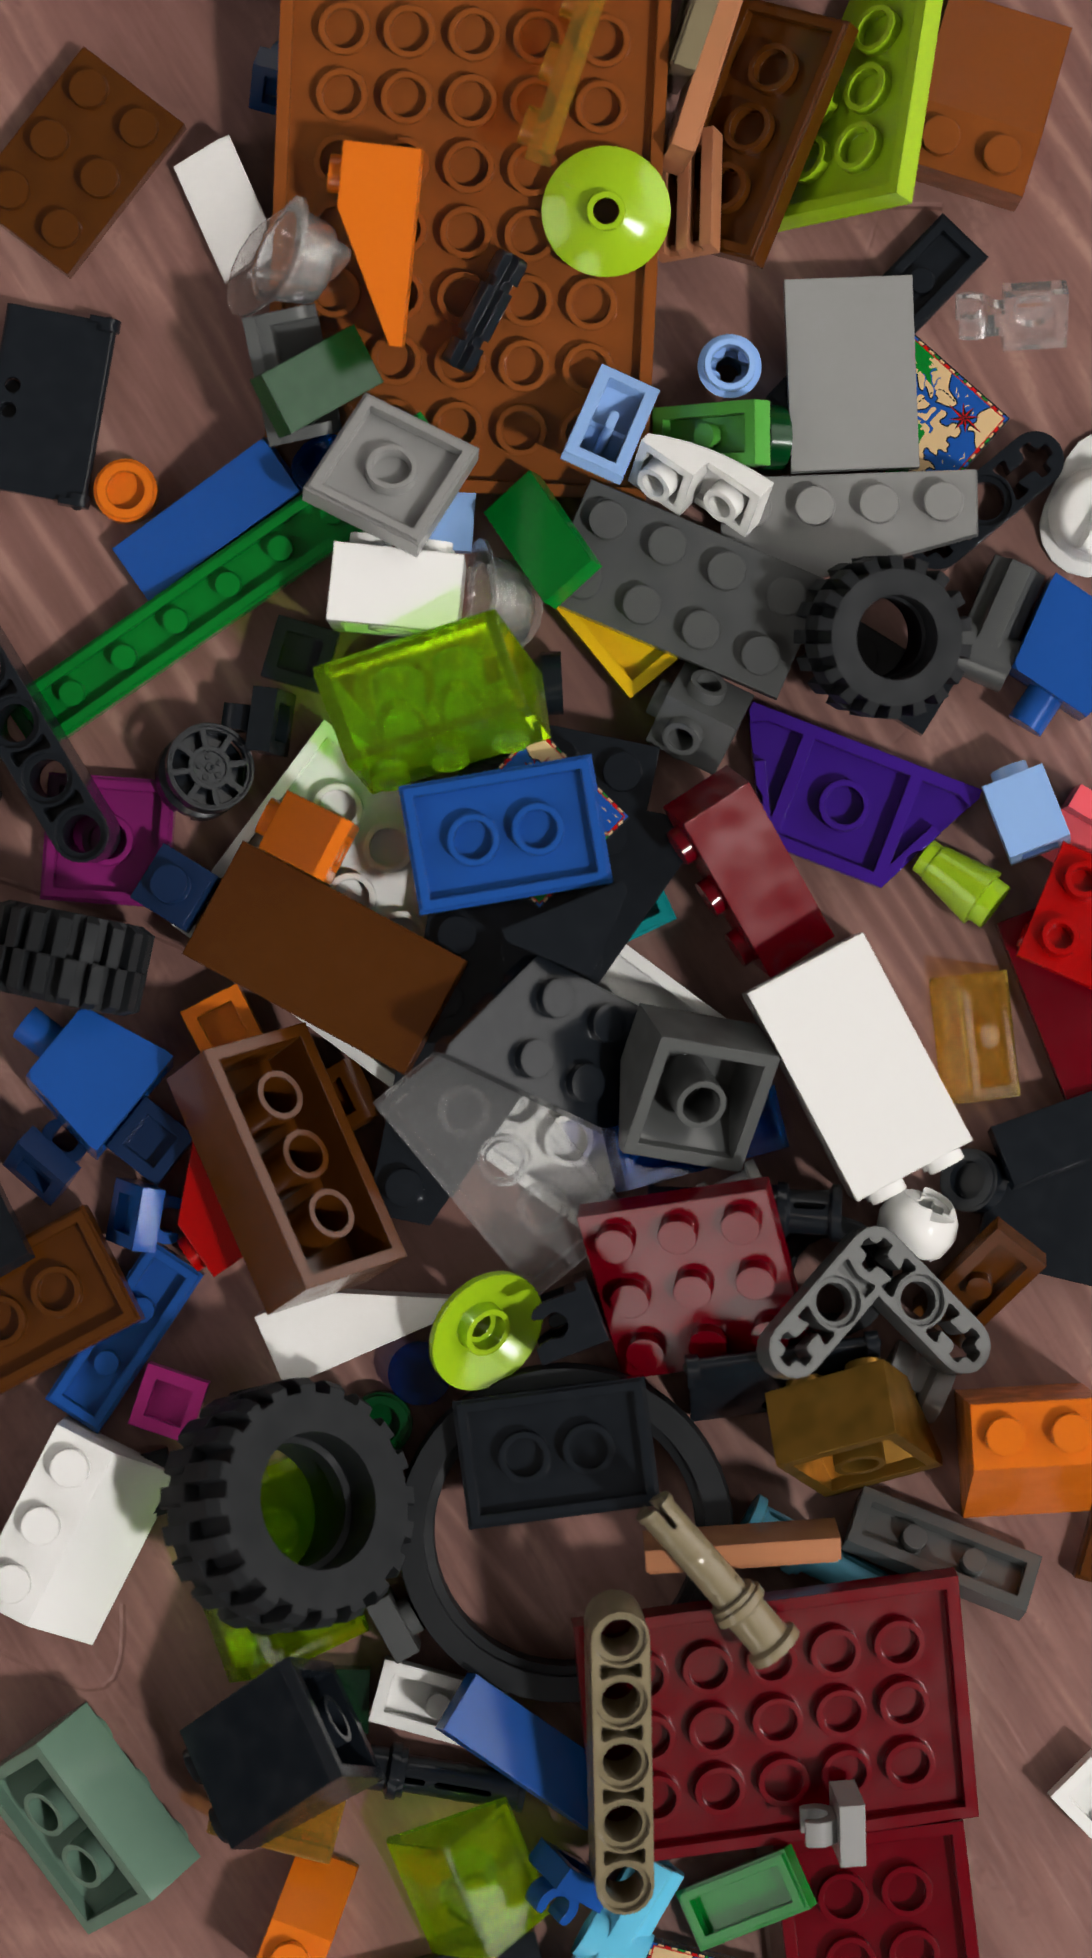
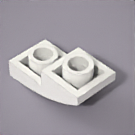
(686, 473)

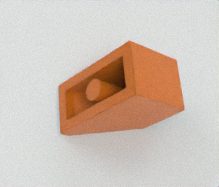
(306, 835)
(308, 1909)

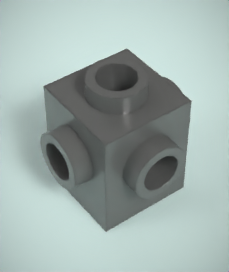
(697, 716)

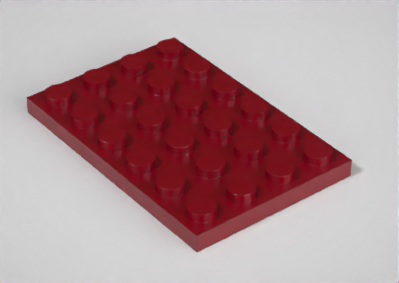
(859, 1696)

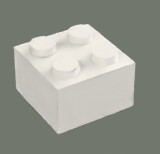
(391, 591)

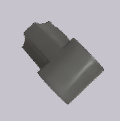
(997, 620)

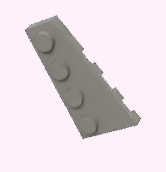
(849, 516)

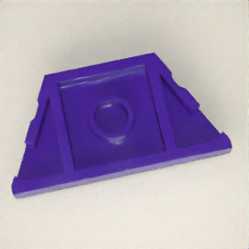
(847, 800)

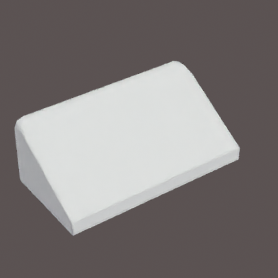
(221, 200)

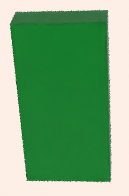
(542, 539)
(746, 1897)

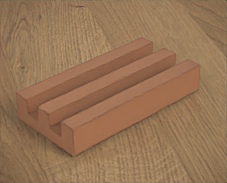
(681, 224)

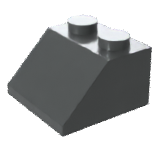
(693, 1087)

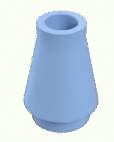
(732, 351)

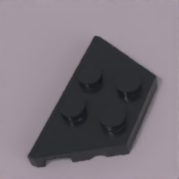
(548, 1041)

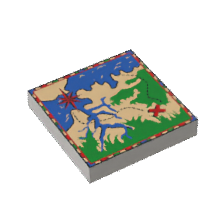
(952, 415)

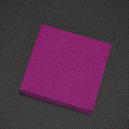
(144, 828)

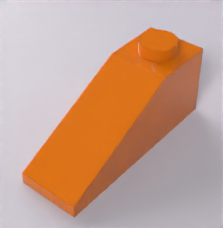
(380, 210)

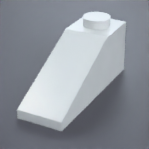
(342, 1327)

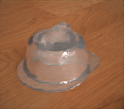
(285, 260)
(503, 586)

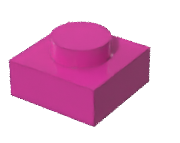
(167, 1400)

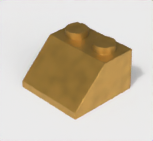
(850, 1428)

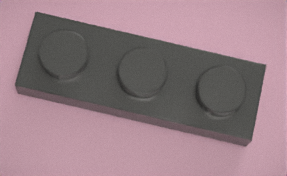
(917, 1540)

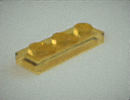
(562, 70)

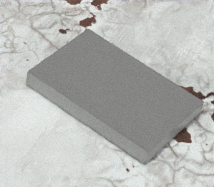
(851, 374)

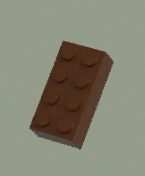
(286, 1167)

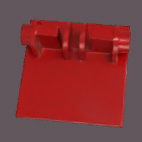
(1062, 920)

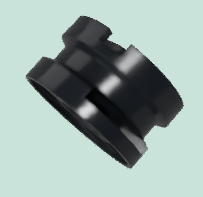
(204, 772)

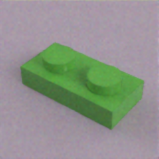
(728, 427)

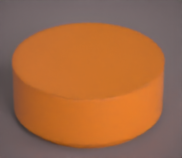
(126, 491)

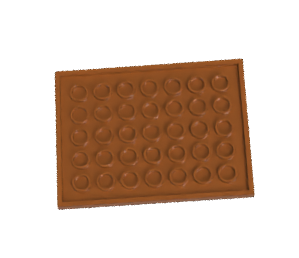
(459, 89)

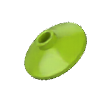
(611, 247)
(485, 1330)

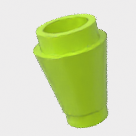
(962, 883)

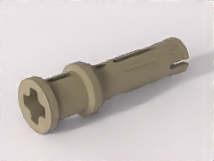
(735, 1601)

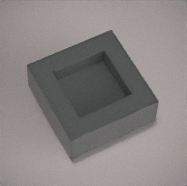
(397, 1625)

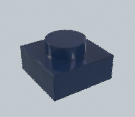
(176, 888)
(151, 1141)

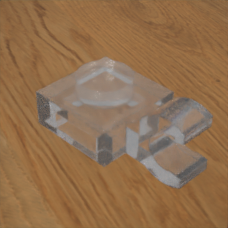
(1025, 319)

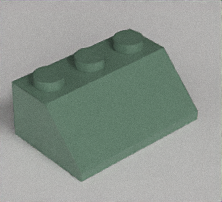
(91, 1820)

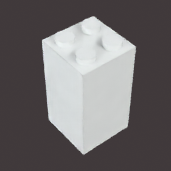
(859, 1070)

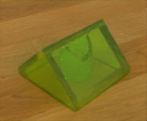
(469, 1880)

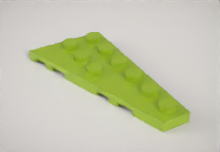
(876, 116)

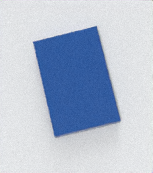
(505, 834)

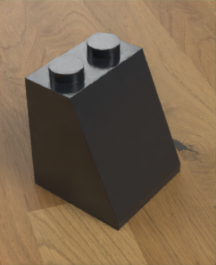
(279, 1752)

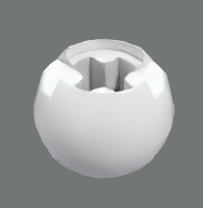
(921, 1221)

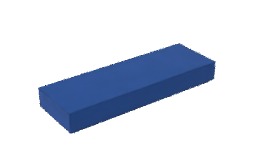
(208, 518)
(103, 1374)
(519, 1746)

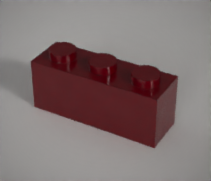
(746, 872)

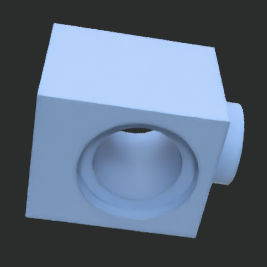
(1025, 811)

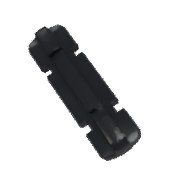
(484, 311)

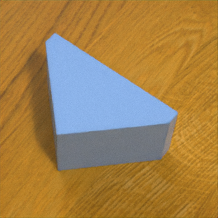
(610, 424)

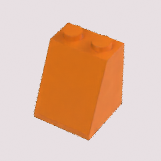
(1024, 1449)

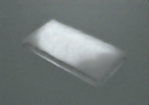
(499, 1164)

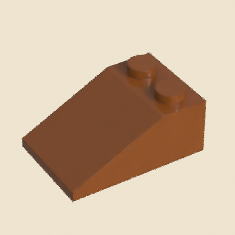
(989, 100)

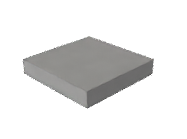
(390, 474)

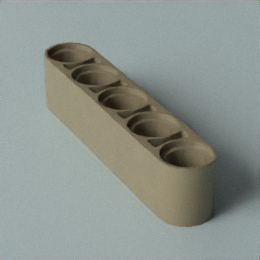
(623, 1780)

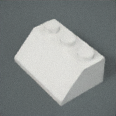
(77, 1532)

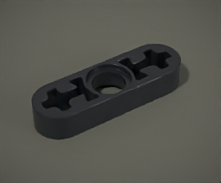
(1031, 485)

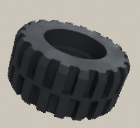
(219, 1518)

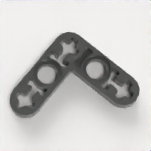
(860, 1290)

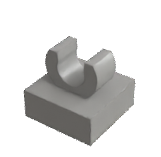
(838, 1824)

